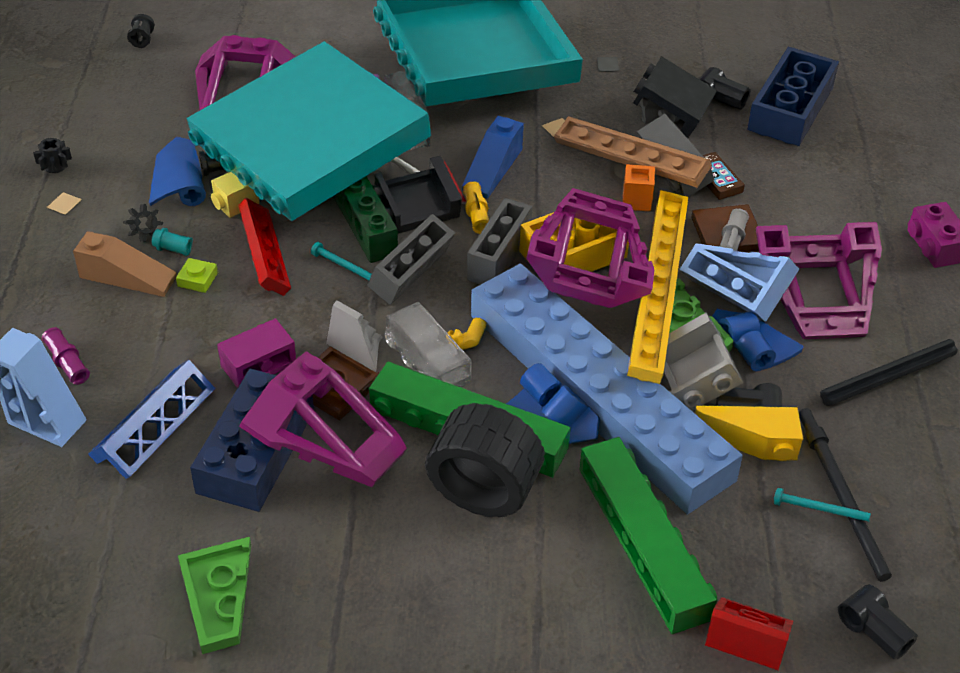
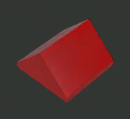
(748, 633)

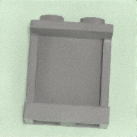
(699, 363)

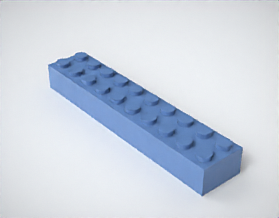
(665, 436)

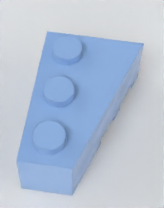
(742, 278)
(34, 390)

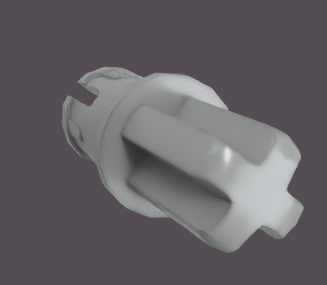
(734, 231)

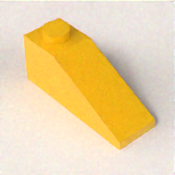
(758, 431)

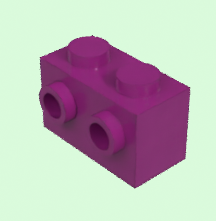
(936, 233)
(255, 351)

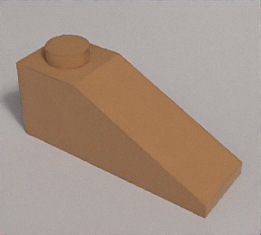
(119, 264)

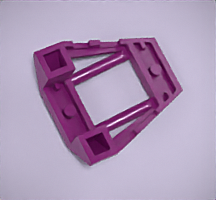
(235, 48)
(812, 251)
(625, 279)
(288, 393)

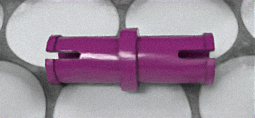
(65, 356)

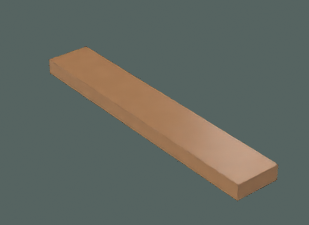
(633, 150)

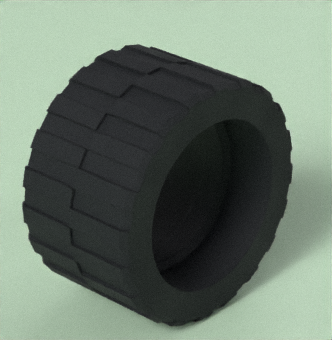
(485, 460)

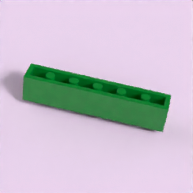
(429, 401)
(648, 536)

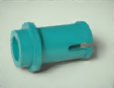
(173, 242)

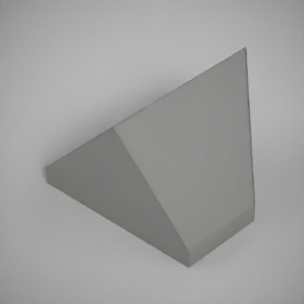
(353, 335)

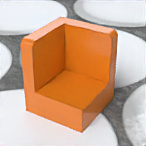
(639, 186)

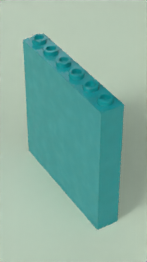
(477, 47)
(308, 129)

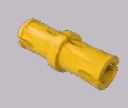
(476, 206)

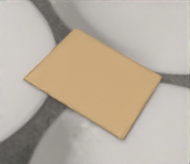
(553, 127)
(64, 203)

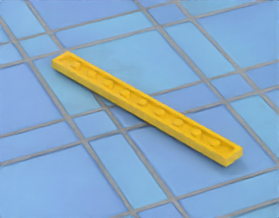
(655, 309)

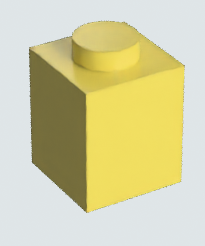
(229, 193)

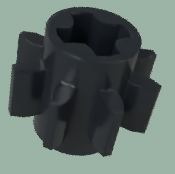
(52, 155)
(134, 222)

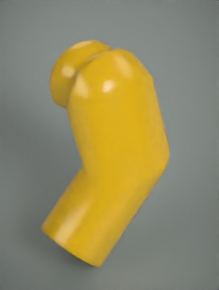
(472, 336)

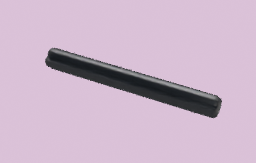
(888, 372)

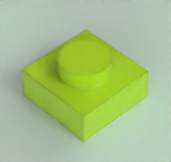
(197, 275)

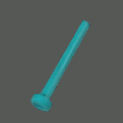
(317, 249)
(780, 497)

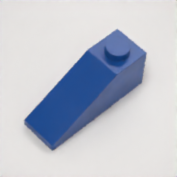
(496, 154)

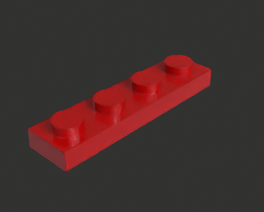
(264, 247)

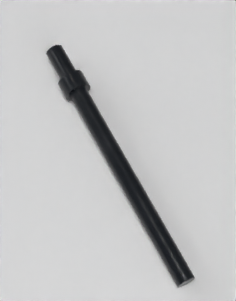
(819, 441)

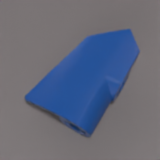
(178, 172)
(757, 341)
(557, 402)

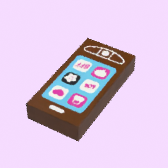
(726, 181)

